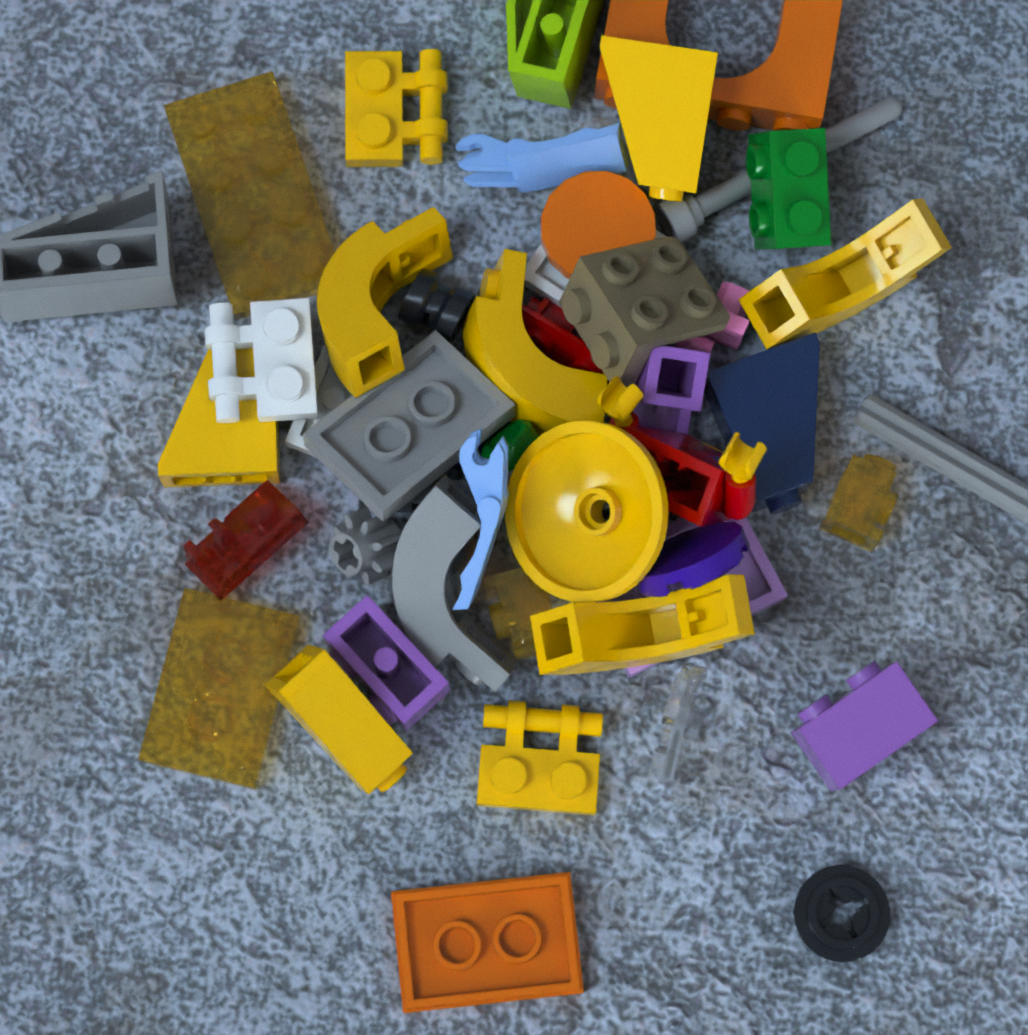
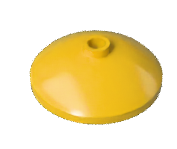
(558, 516)

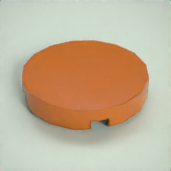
(592, 216)

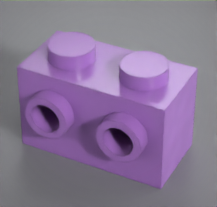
(386, 664)
(862, 725)

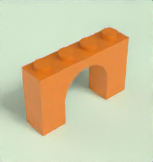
(780, 93)

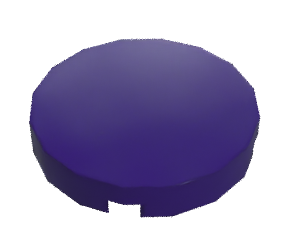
(695, 558)

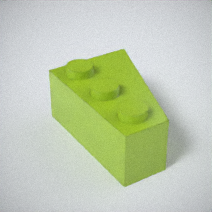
(549, 47)

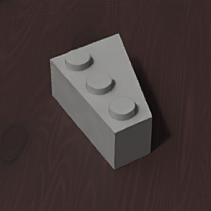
(93, 258)

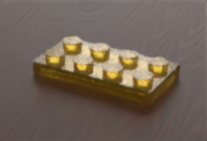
(252, 192)

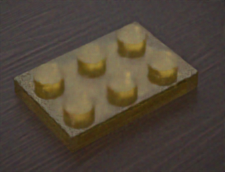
(211, 695)

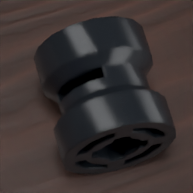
(436, 305)

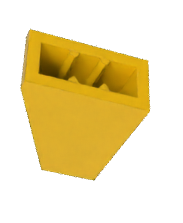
(662, 110)
(220, 453)
(340, 719)

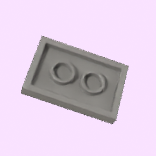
(409, 427)

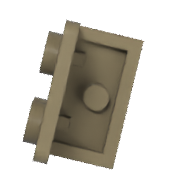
(639, 301)

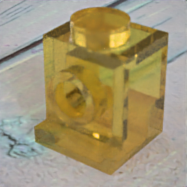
(861, 501)
(516, 601)

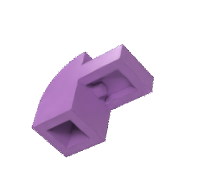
(671, 387)

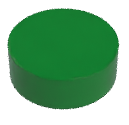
(518, 435)

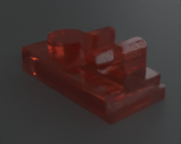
(244, 540)

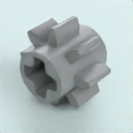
(364, 545)

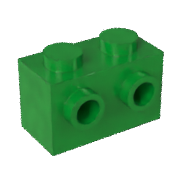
(788, 189)

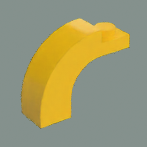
(848, 280)
(360, 282)
(505, 354)
(641, 630)

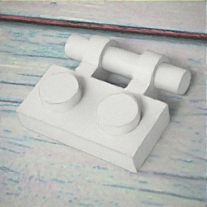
(282, 361)

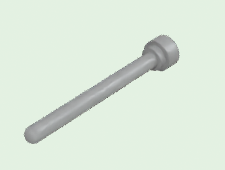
(684, 217)

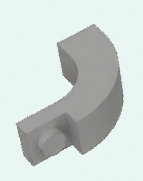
(426, 590)

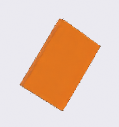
(487, 942)

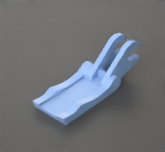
(541, 163)
(489, 487)

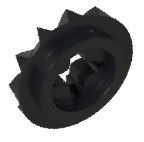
(868, 923)

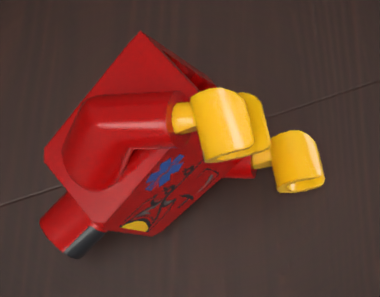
(698, 478)

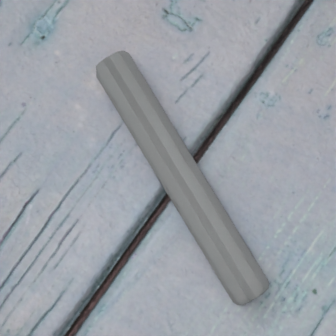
(944, 456)

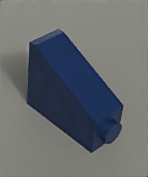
(772, 402)

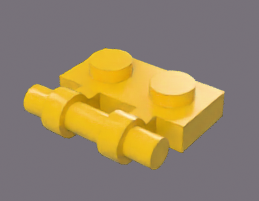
(375, 108)
(539, 777)

